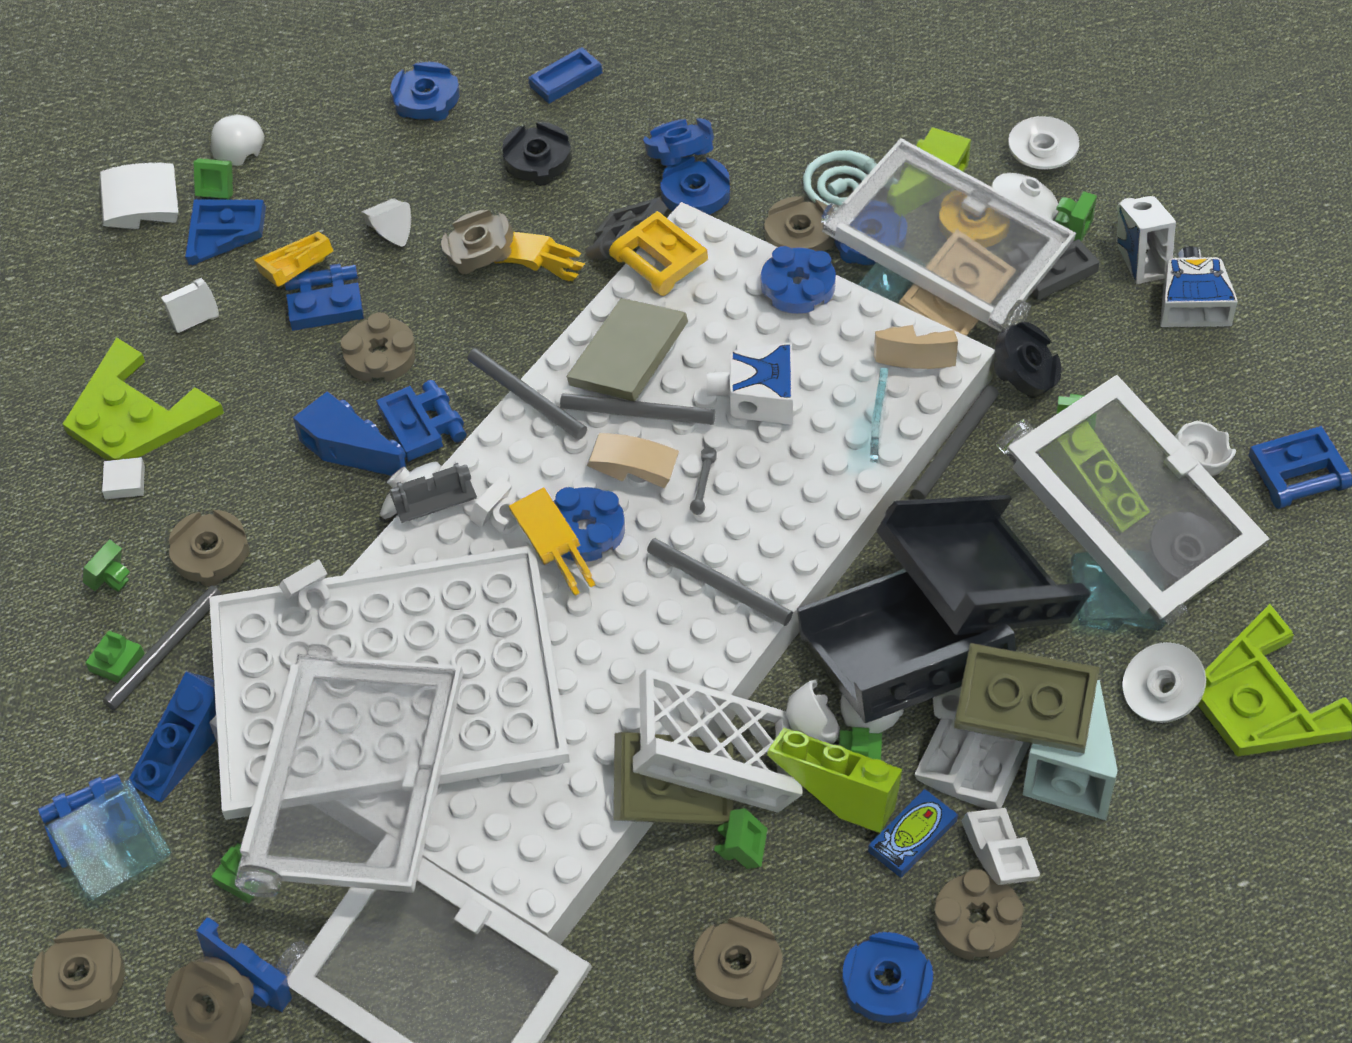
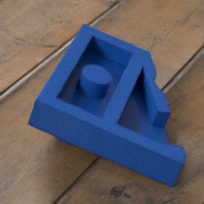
(222, 226)
(268, 983)

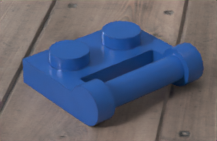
(1296, 456)

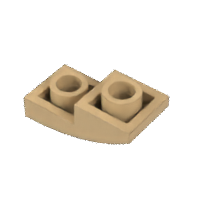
(904, 349)
(627, 454)

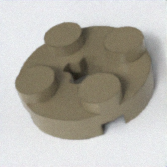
(794, 211)
(492, 246)
(375, 332)
(211, 565)
(979, 939)
(743, 986)
(226, 988)
(93, 992)

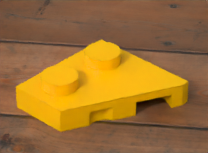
(294, 258)

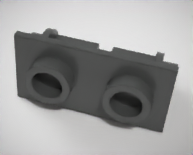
(434, 494)

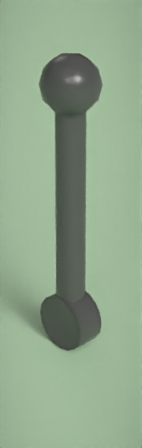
(708, 456)

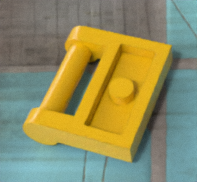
(664, 243)

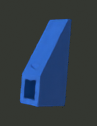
(345, 439)
(178, 738)

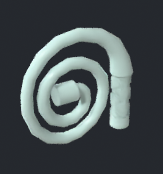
(840, 185)

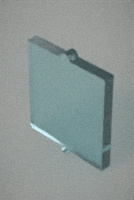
(879, 415)

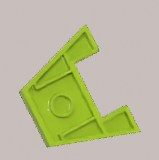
(124, 422)
(1256, 706)

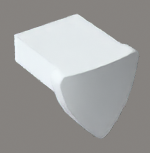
(390, 220)
(190, 305)

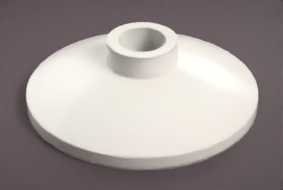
(1043, 142)
(1028, 192)
(403, 475)
(1155, 668)

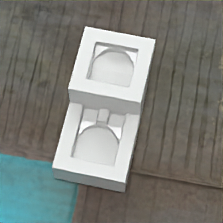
(998, 848)

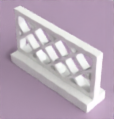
(712, 771)

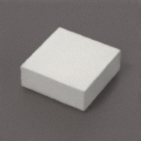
(123, 478)

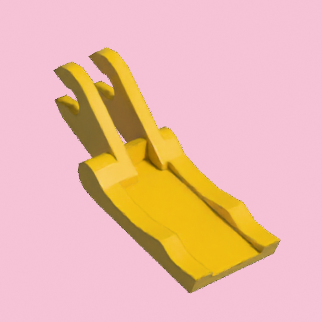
(541, 250)
(550, 534)

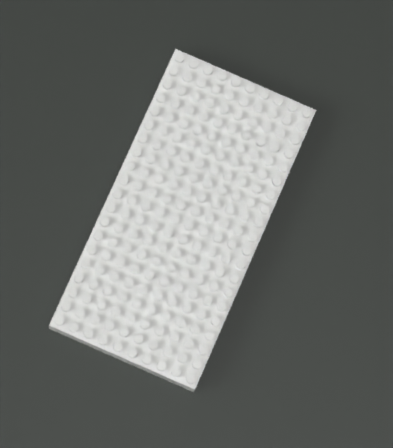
(779, 517)

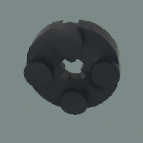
(537, 167)
(1026, 359)

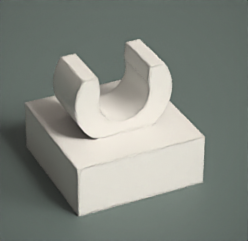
(491, 503)
(305, 581)

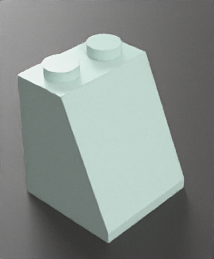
(1073, 778)

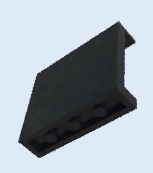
(975, 565)
(889, 645)

